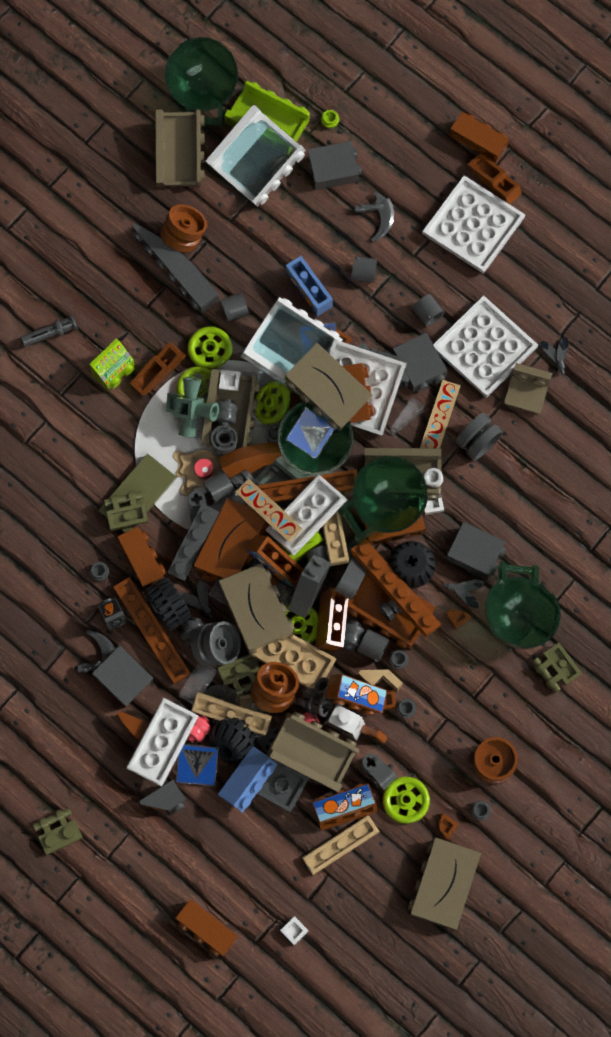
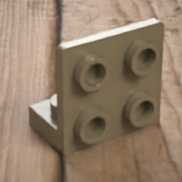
(527, 388)

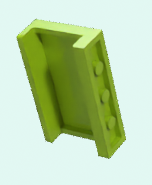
(280, 111)

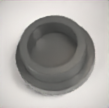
(99, 571)
(398, 659)
(406, 708)
(480, 810)

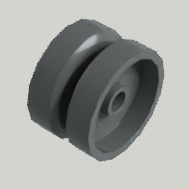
(479, 436)
(216, 644)

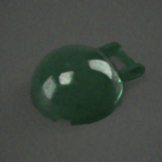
(202, 76)
(331, 456)
(387, 496)
(521, 609)

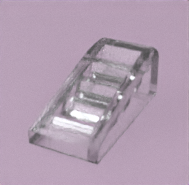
(409, 413)

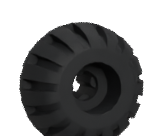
(424, 561)
(232, 739)

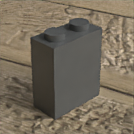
(334, 165)
(422, 362)
(476, 551)
(309, 586)
(121, 675)

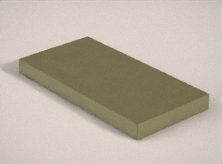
(147, 477)

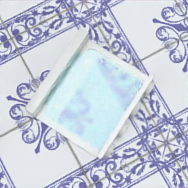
(256, 156)
(285, 339)

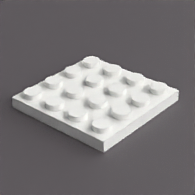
(473, 224)
(485, 346)
(383, 378)

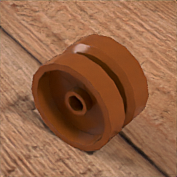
(183, 228)
(274, 687)
(497, 749)

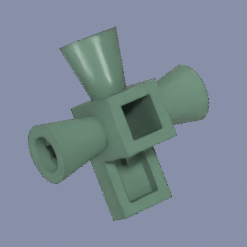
(190, 407)

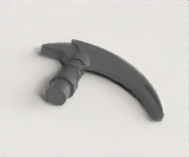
(385, 210)
(105, 646)

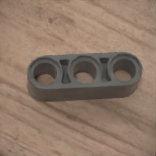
(350, 579)

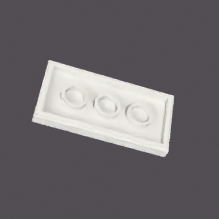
(311, 511)
(162, 742)

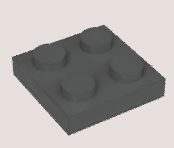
(283, 787)

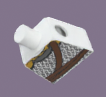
(345, 722)

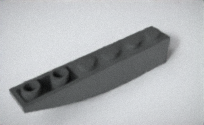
(178, 269)

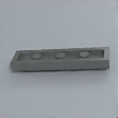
(193, 541)

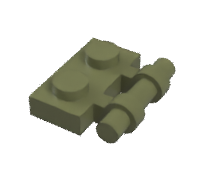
(126, 516)
(561, 664)
(239, 670)
(59, 837)

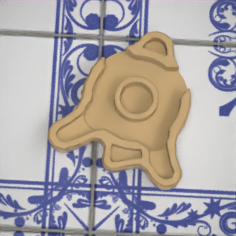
(186, 468)

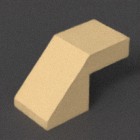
(375, 676)

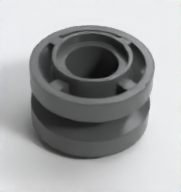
(223, 432)

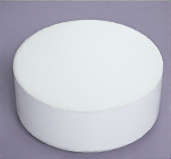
(433, 477)

